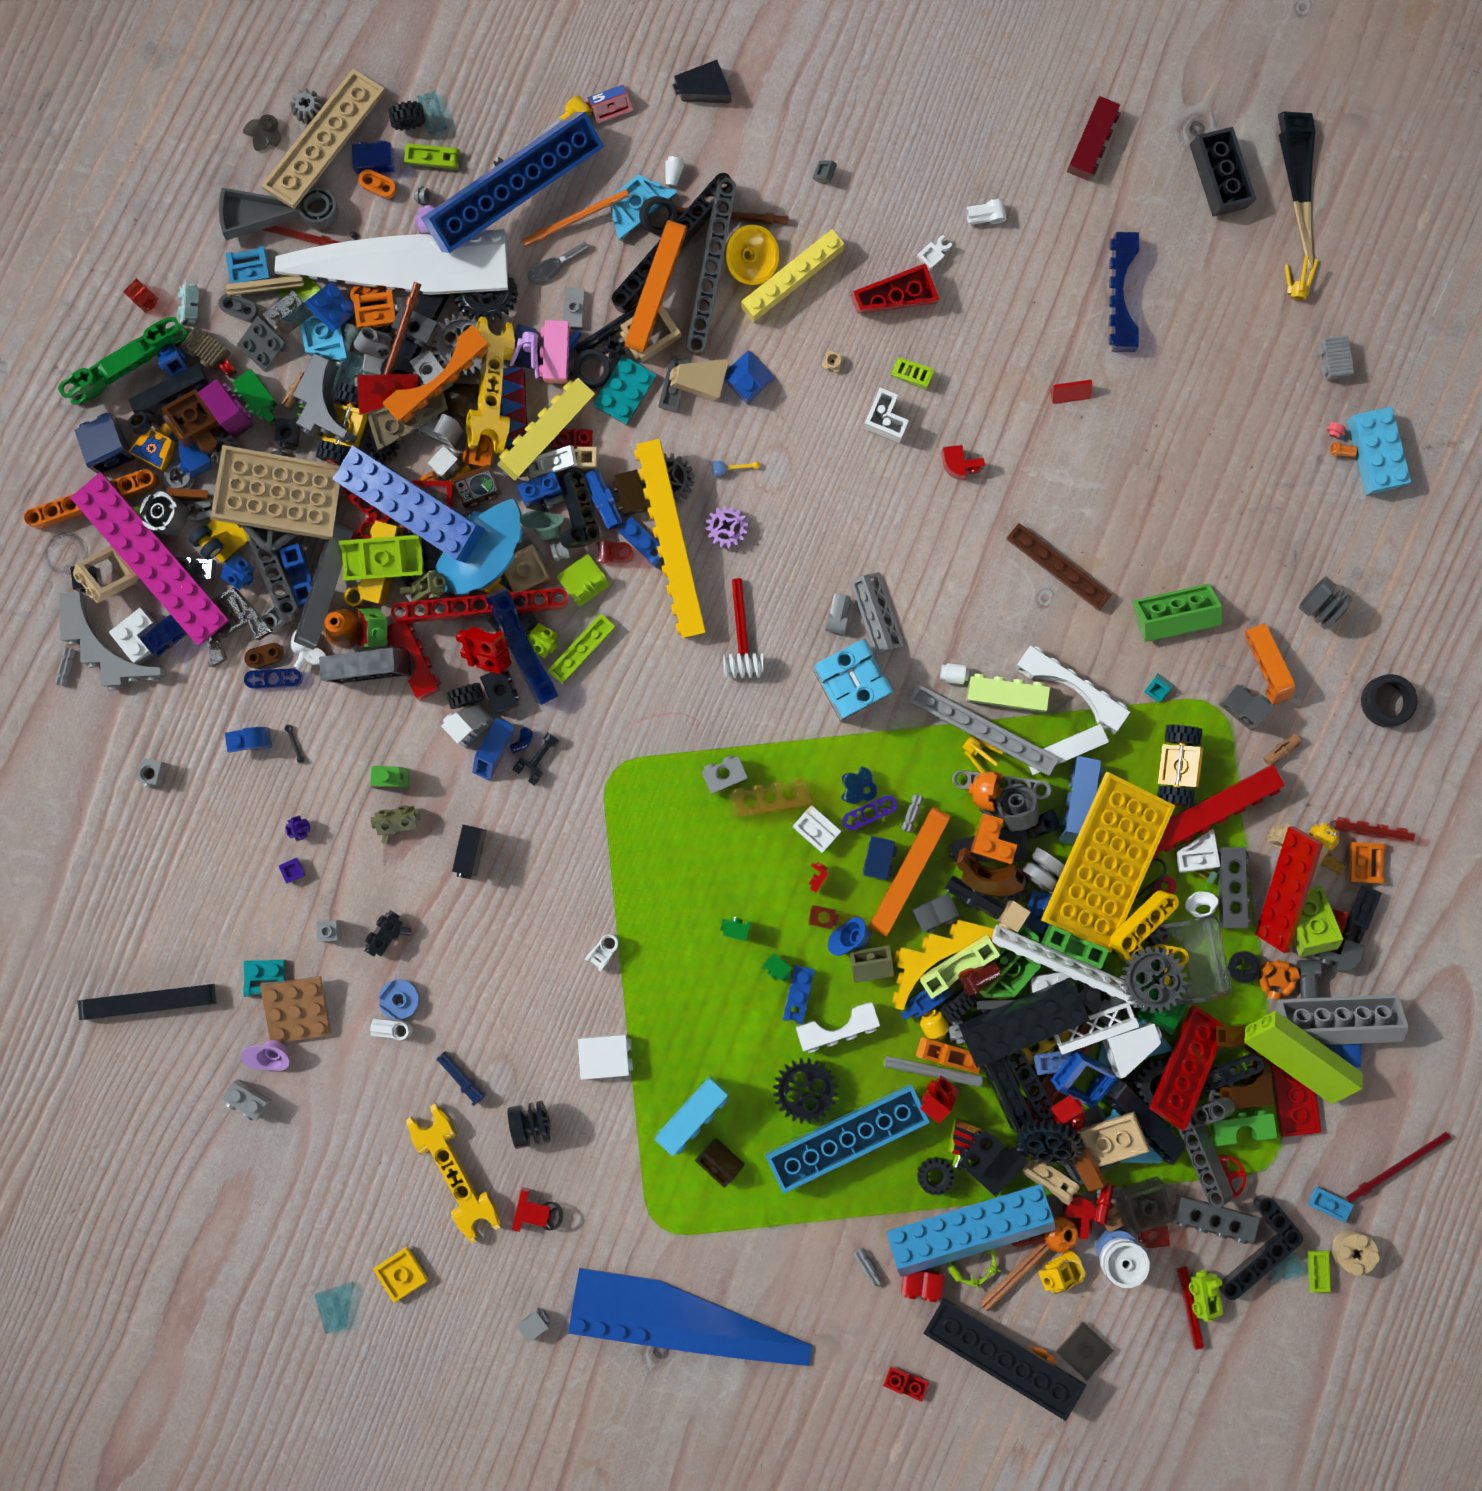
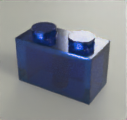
(373, 156)

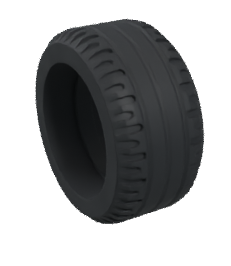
(1404, 687)

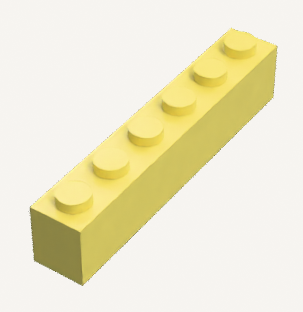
(792, 275)
(545, 429)

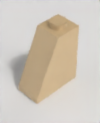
(700, 378)

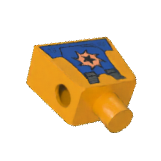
(155, 447)

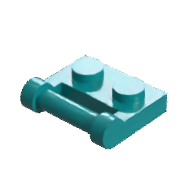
(262, 970)

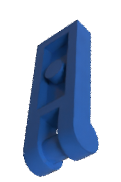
(640, 540)
(798, 993)

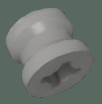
(559, 551)

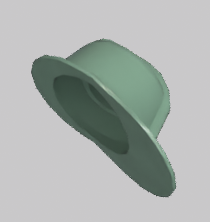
(543, 523)

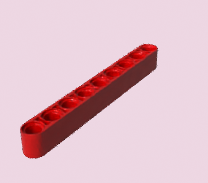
(470, 602)

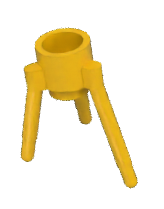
(1300, 289)
(973, 746)

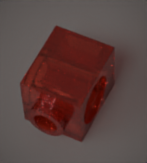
(141, 295)
(816, 910)
(1161, 1240)

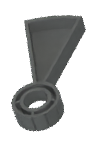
(250, 212)

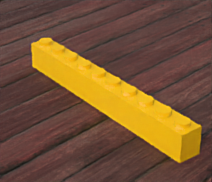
(671, 538)

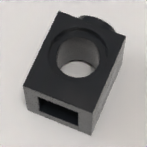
(284, 425)

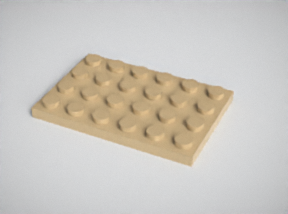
(275, 492)

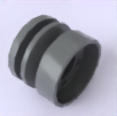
(1325, 603)

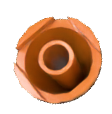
(341, 627)

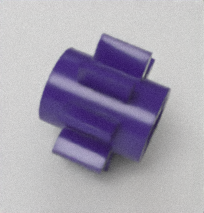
(297, 828)

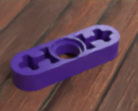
(880, 801)

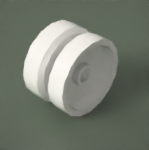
(1132, 1272)

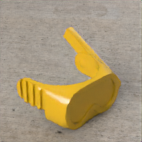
(1076, 1267)

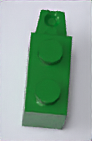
(256, 396)

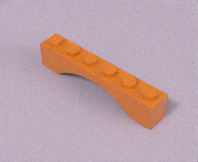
(468, 348)

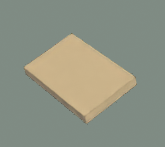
(1114, 1139)

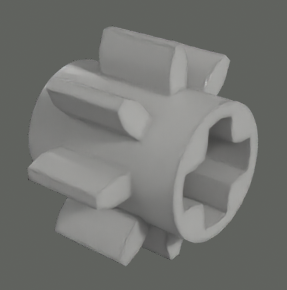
(955, 1033)

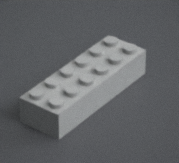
(1348, 1018)

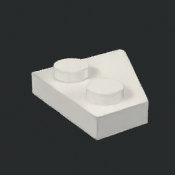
(1199, 854)

